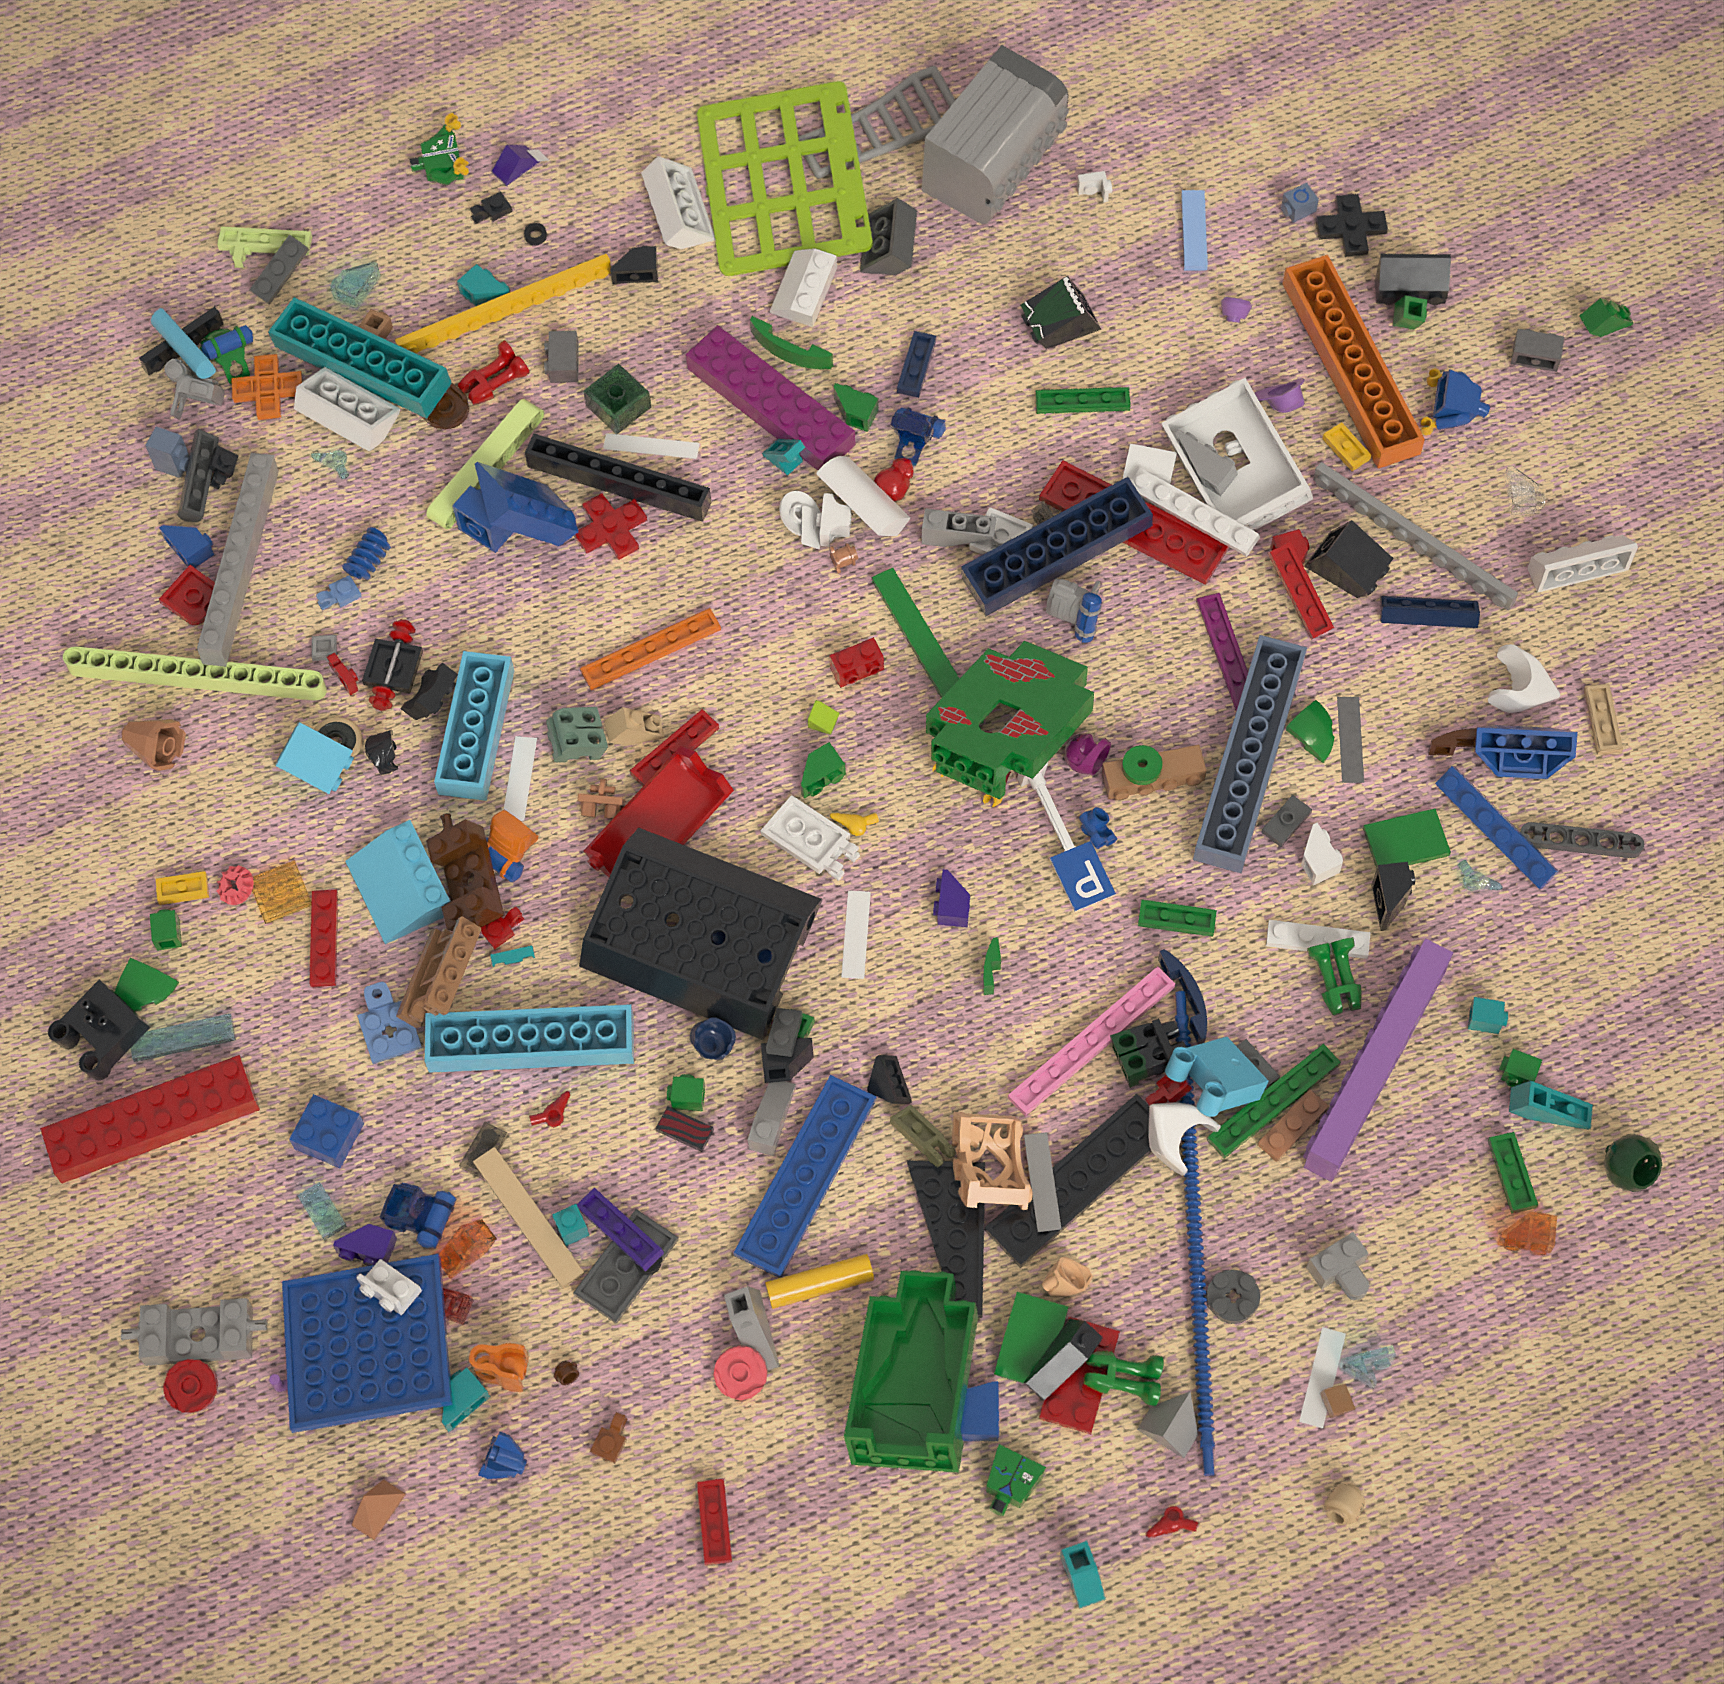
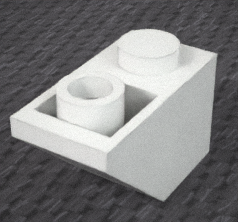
(1320, 858)

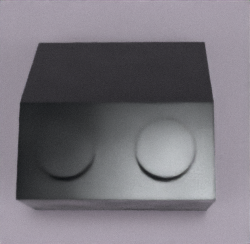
(1391, 890)

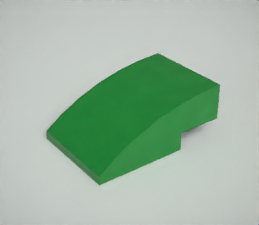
(1028, 1335)

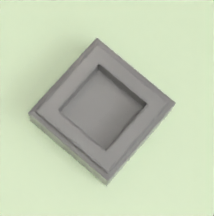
(323, 646)

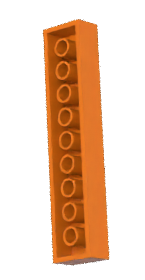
(1353, 361)

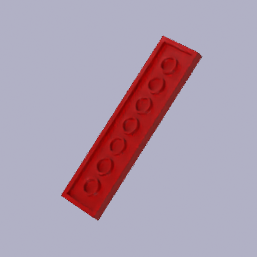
(1167, 540)

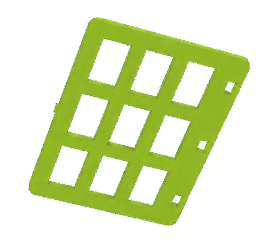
(847, 188)

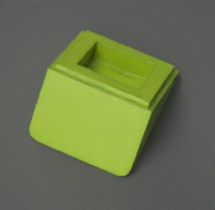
(822, 718)

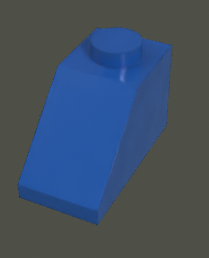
(188, 544)

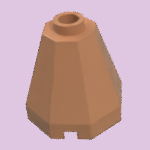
(155, 741)

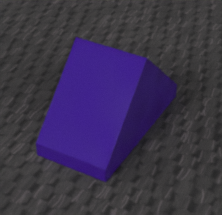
(513, 163)

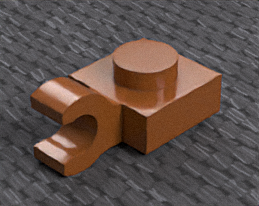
(610, 1442)

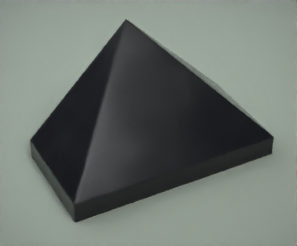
(888, 1081)

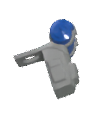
(1075, 606)

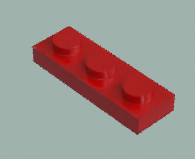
(714, 1522)

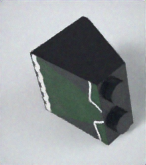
(1059, 314)

